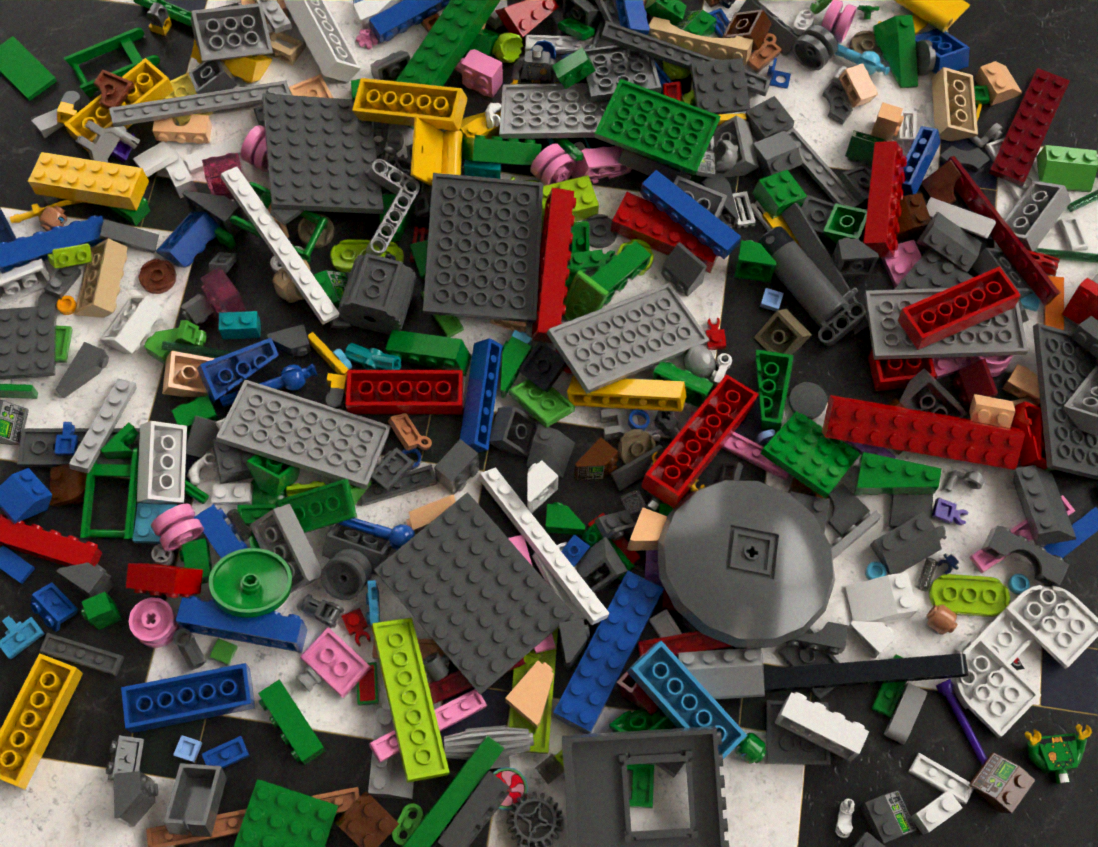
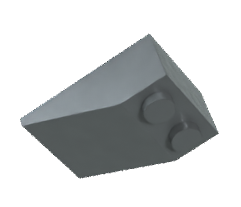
(217, 207)

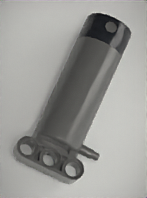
(811, 286)

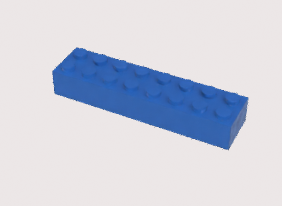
(608, 653)

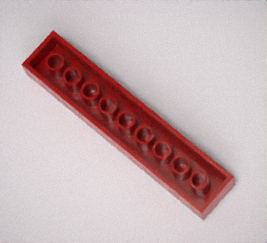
(922, 432)

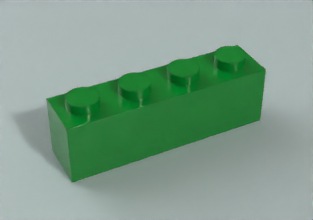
(291, 721)

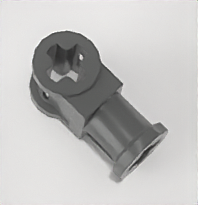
(669, 426)
(323, 611)

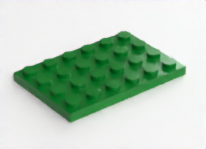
(657, 127)

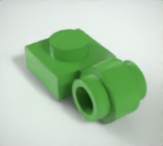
(190, 334)

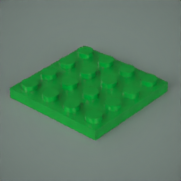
(809, 455)
(285, 818)

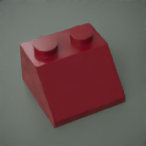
(974, 380)

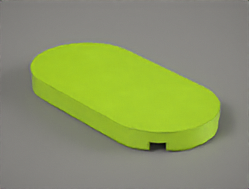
(346, 251)
(970, 594)

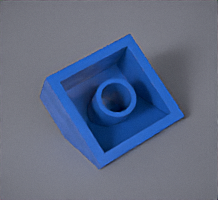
(23, 496)

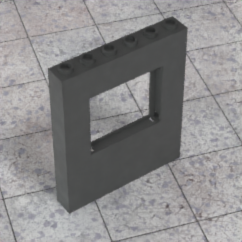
(600, 793)

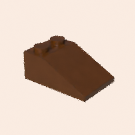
(913, 216)

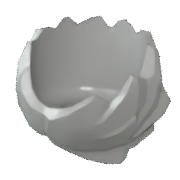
(725, 155)
(700, 361)

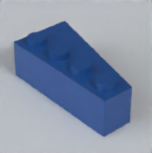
(233, 368)

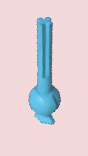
(868, 58)

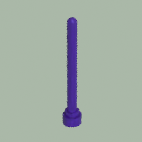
(947, 690)

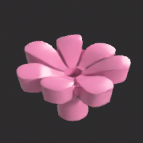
(366, 38)

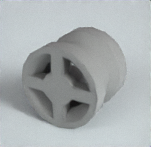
(158, 553)
(309, 678)

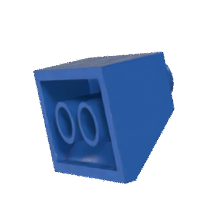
(188, 239)

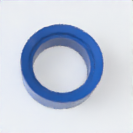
(632, 425)
(416, 451)

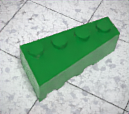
(894, 476)

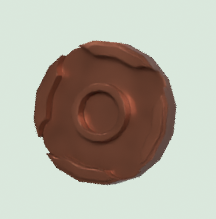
(157, 276)

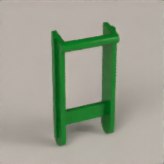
(123, 40)
(321, 222)
(111, 470)

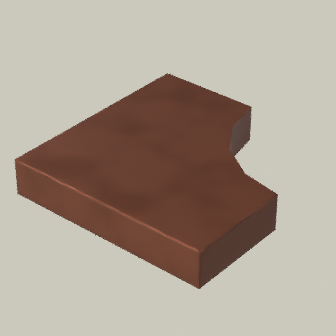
(113, 89)
(942, 182)

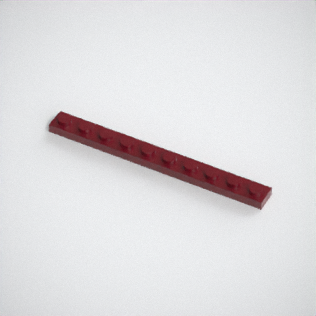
(1005, 237)

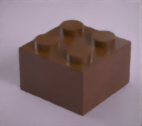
(367, 822)

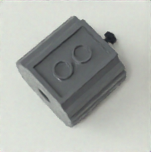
(377, 293)

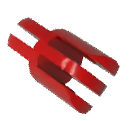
(1048, 263)

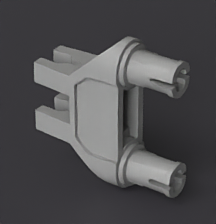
(105, 140)
(620, 416)

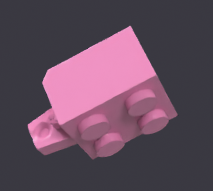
(481, 73)

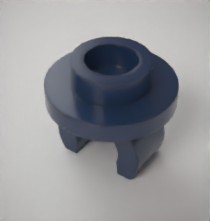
(951, 561)

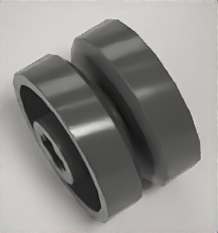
(815, 47)
(346, 574)

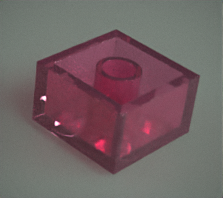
(215, 166)
(221, 292)

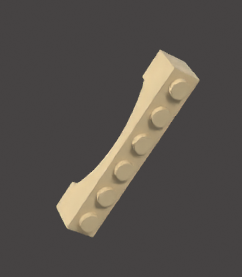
(712, 47)

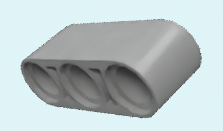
(905, 713)

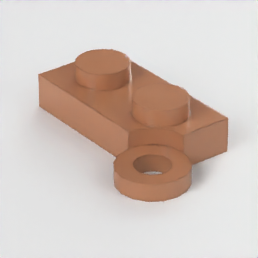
(766, 54)
(408, 433)

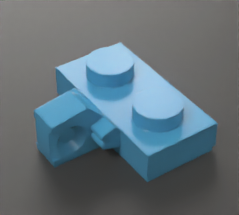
(19, 636)

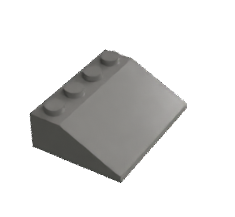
(231, 32)

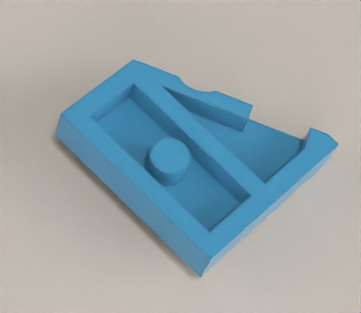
(372, 600)

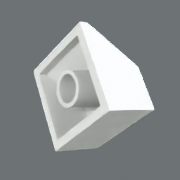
(541, 485)

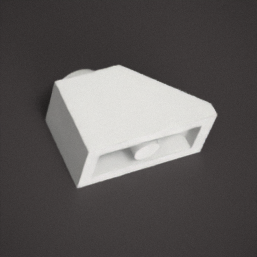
(872, 635)

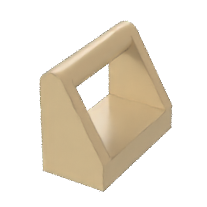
(284, 53)

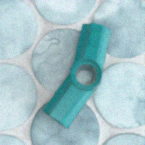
(372, 358)

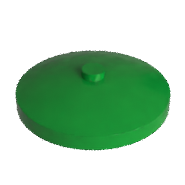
(250, 582)

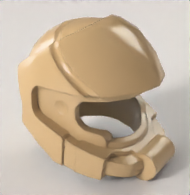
(285, 287)

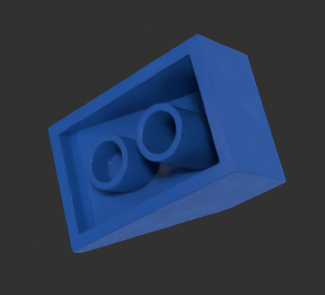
(949, 50)

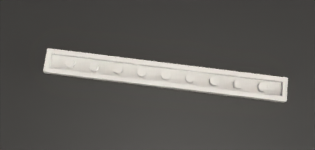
(279, 245)
(544, 546)

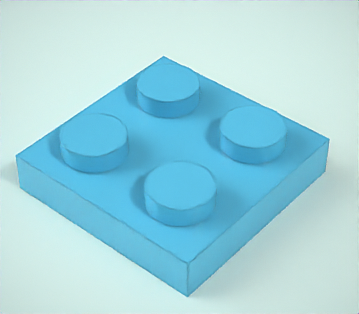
(144, 517)

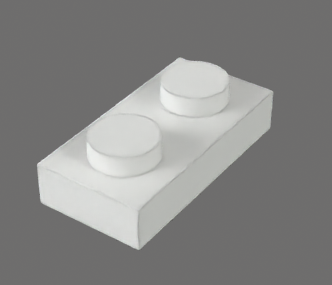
(232, 494)

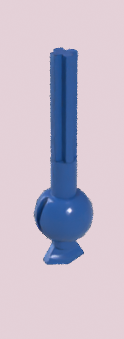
(291, 377)
(397, 536)

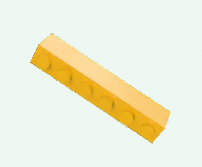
(631, 395)

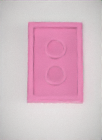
(335, 662)

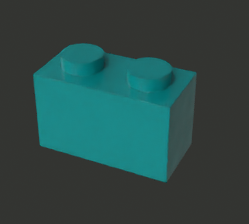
(239, 325)

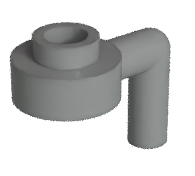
(993, 133)
(971, 479)

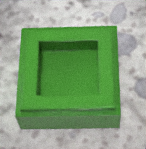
(223, 651)

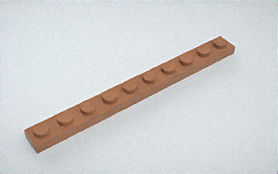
(230, 823)

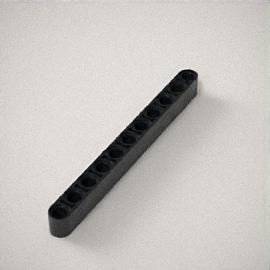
(865, 672)

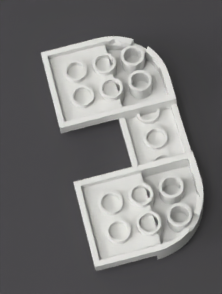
(994, 686)

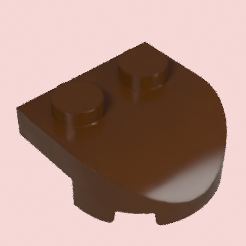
(66, 486)

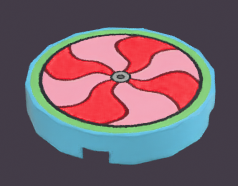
(516, 782)

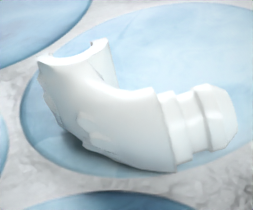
(492, 118)
(194, 471)
(844, 824)

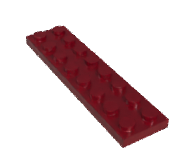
(1029, 127)

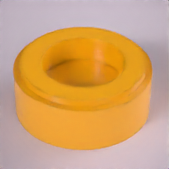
(66, 305)

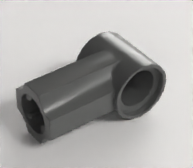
(190, 649)

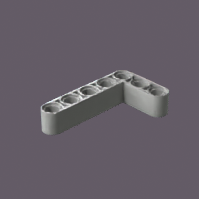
(402, 195)

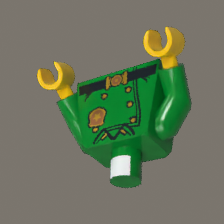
(1058, 752)

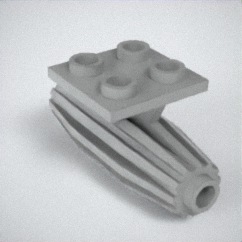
(465, 743)

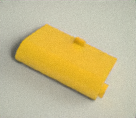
(936, 12)
(435, 151)

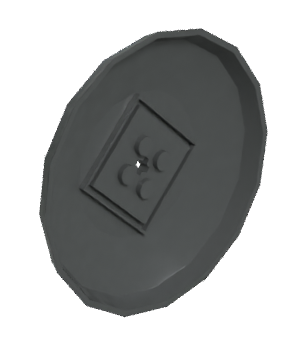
(726, 590)

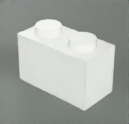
(936, 812)

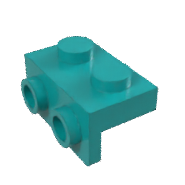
(482, 169)

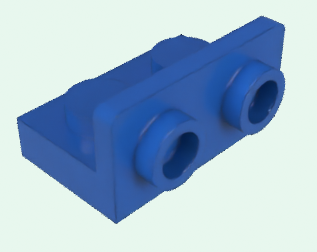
(52, 606)

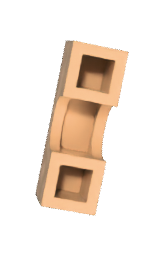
(196, 131)

